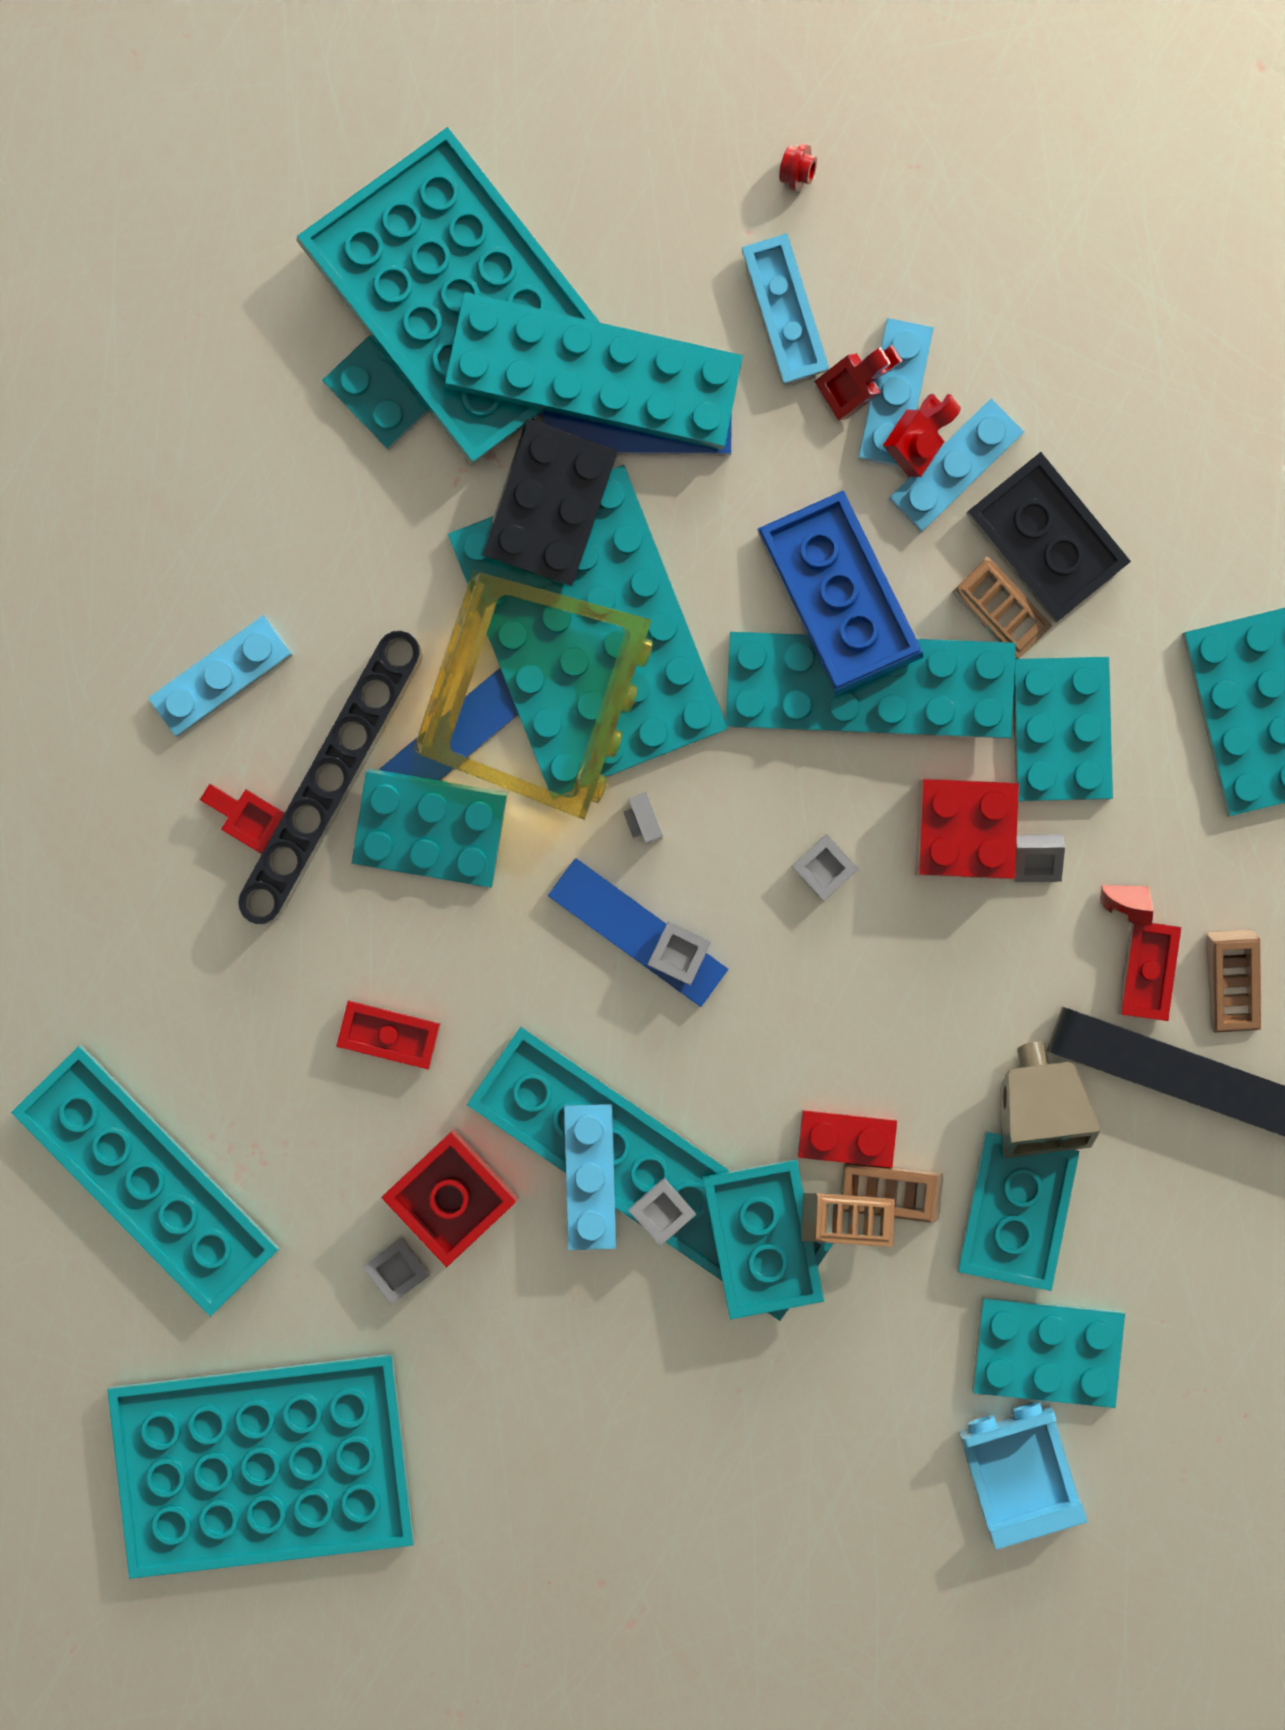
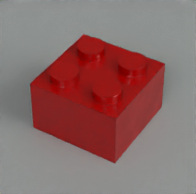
(966, 829)
(450, 1198)

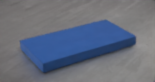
(840, 593)

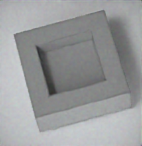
(642, 819)
(1039, 858)
(825, 867)
(679, 953)
(662, 1211)
(396, 1270)

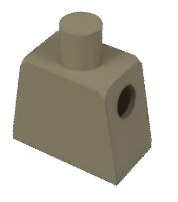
(1044, 1106)

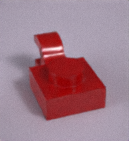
(851, 381)
(916, 435)
(249, 818)

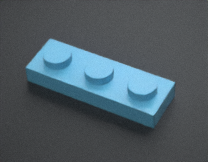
(785, 309)
(898, 388)
(957, 465)
(220, 676)
(590, 1177)

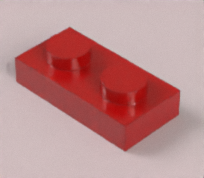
(1150, 971)
(388, 1034)
(847, 1138)

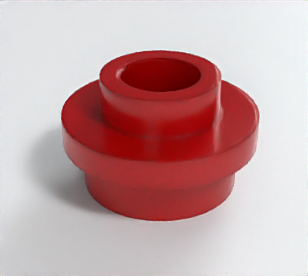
(797, 167)

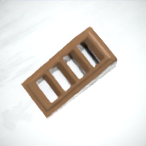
(989, 569)
(1234, 940)
(932, 1197)
(815, 1219)

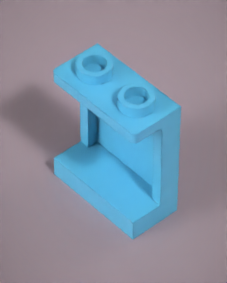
(1021, 1475)

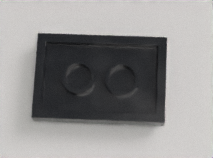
(549, 502)
(1048, 537)

